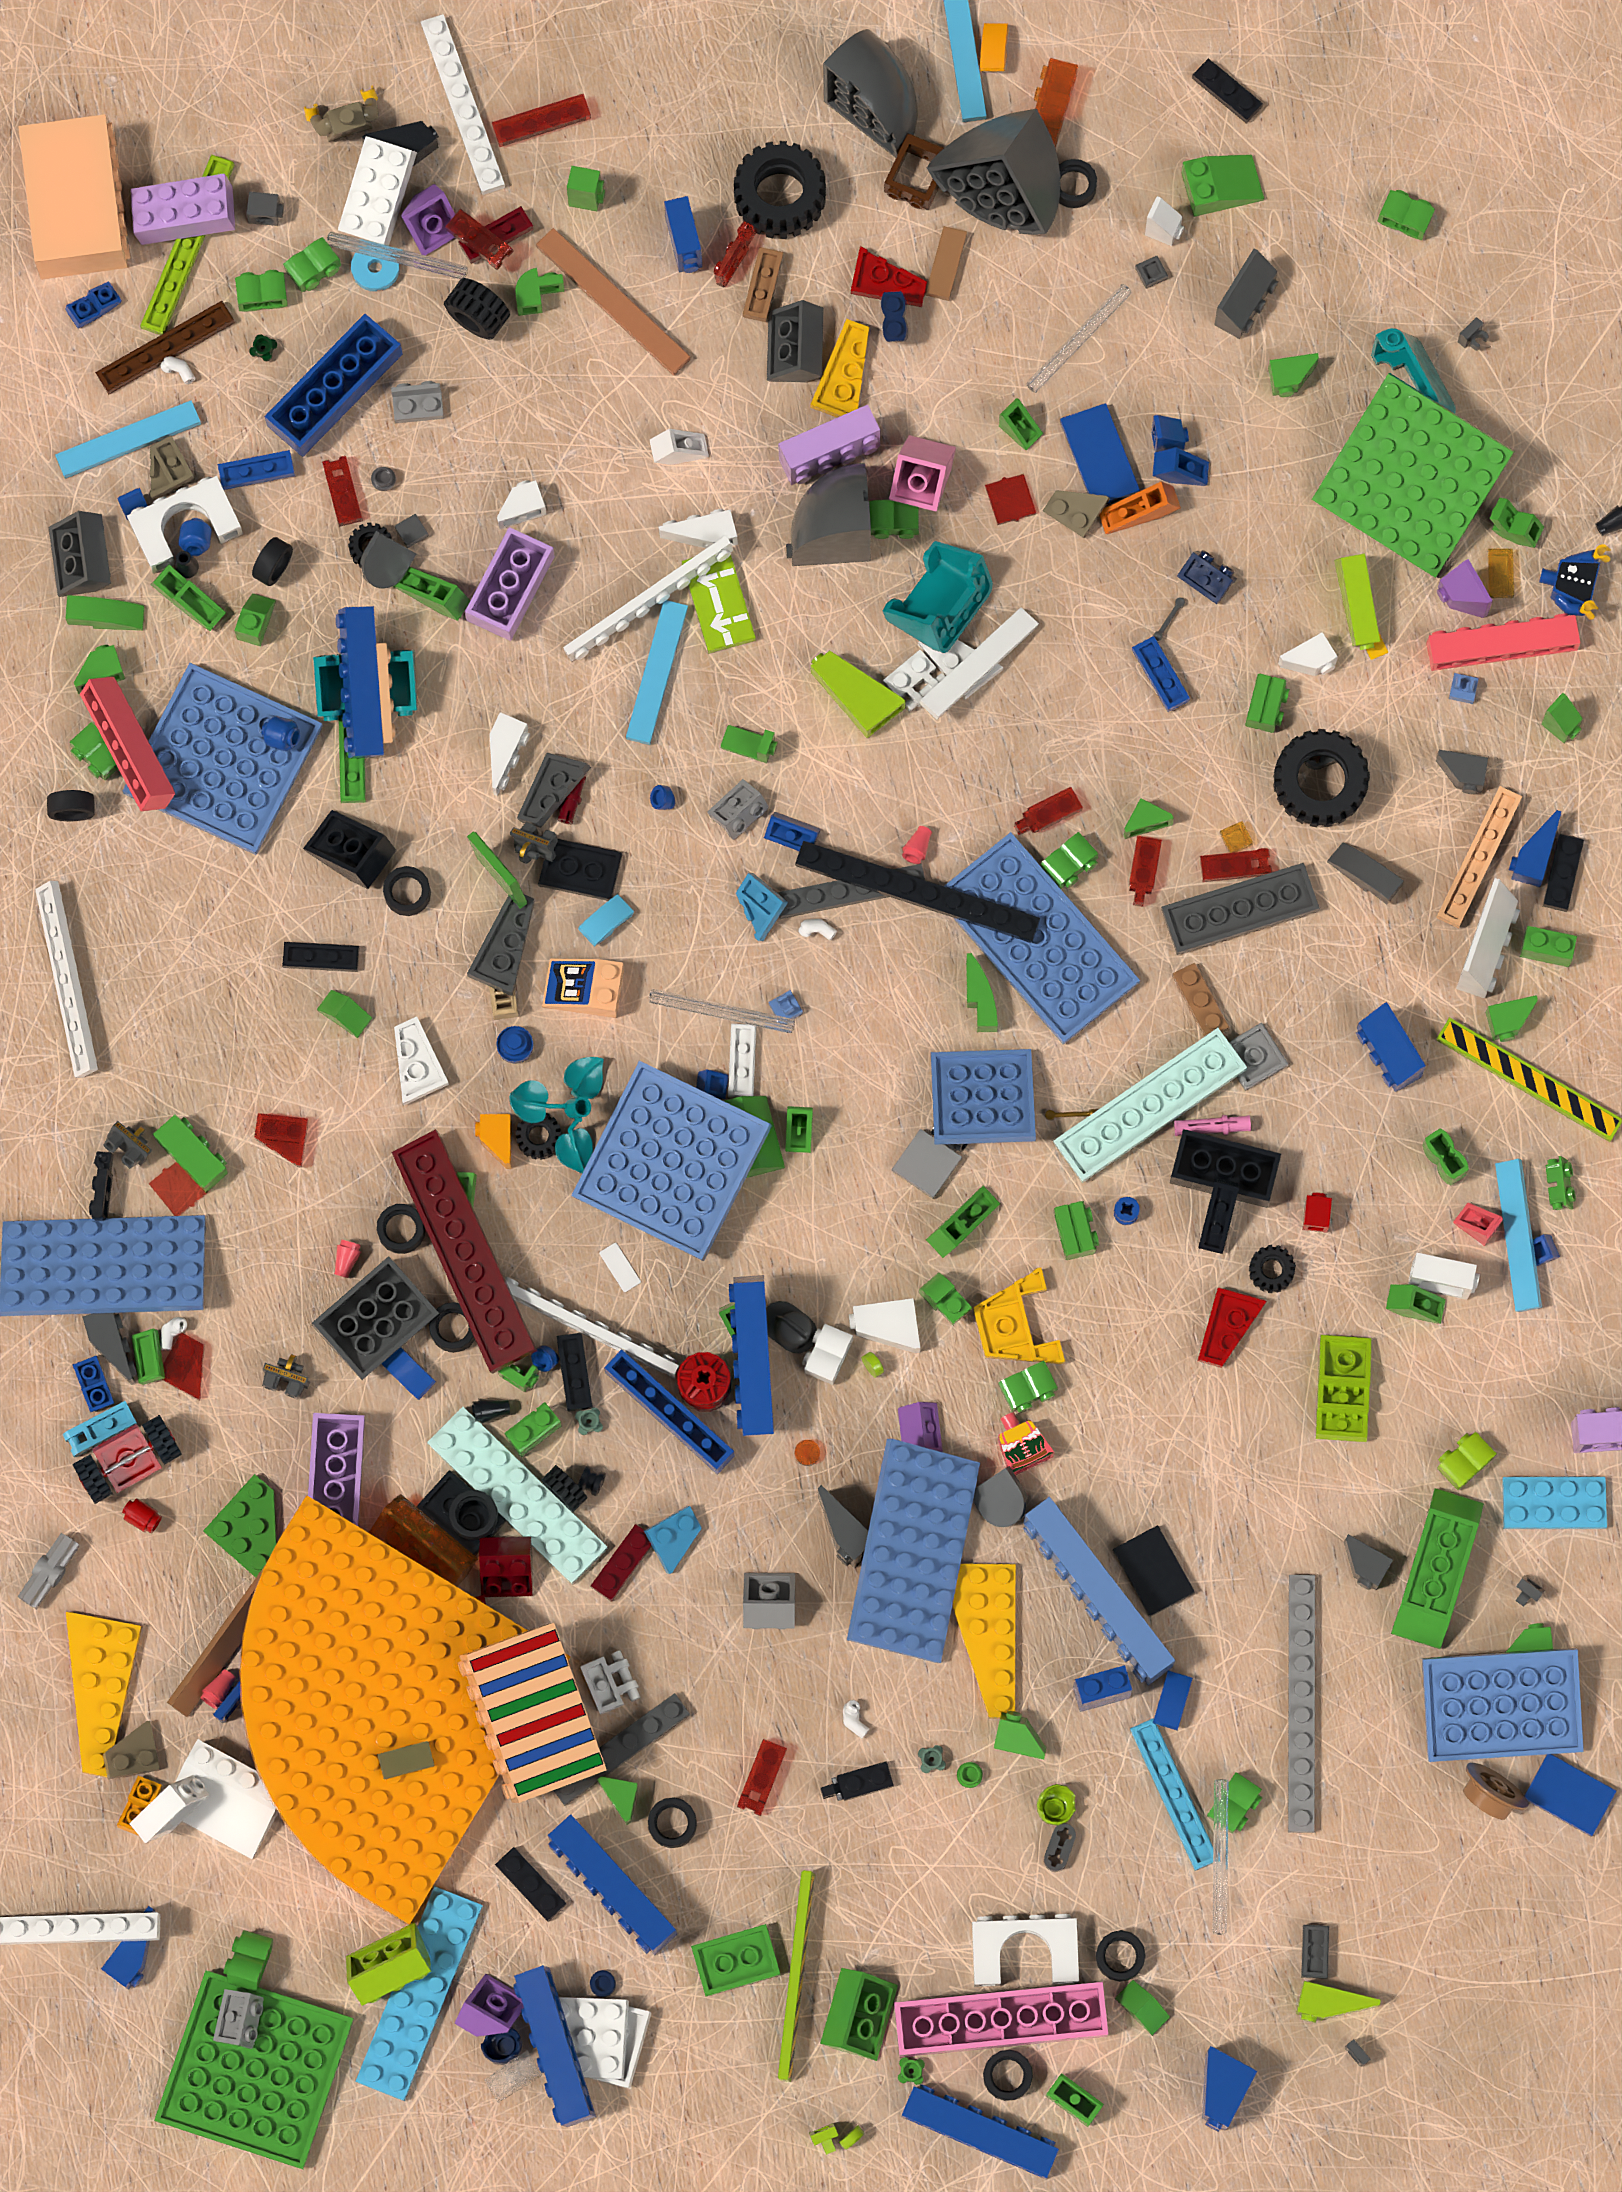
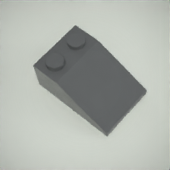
(846, 1531)

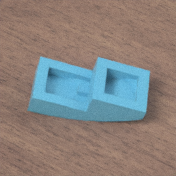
(605, 920)

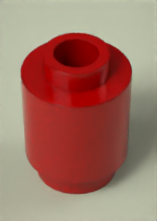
(141, 1515)

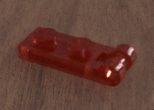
(478, 238)
(342, 492)
(1234, 865)
(762, 1776)

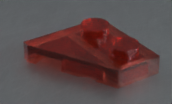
(283, 1135)
(184, 1366)

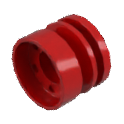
(704, 1396)

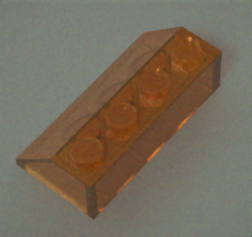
(422, 1540)

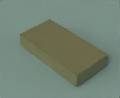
(405, 1760)

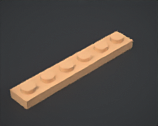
(1479, 857)

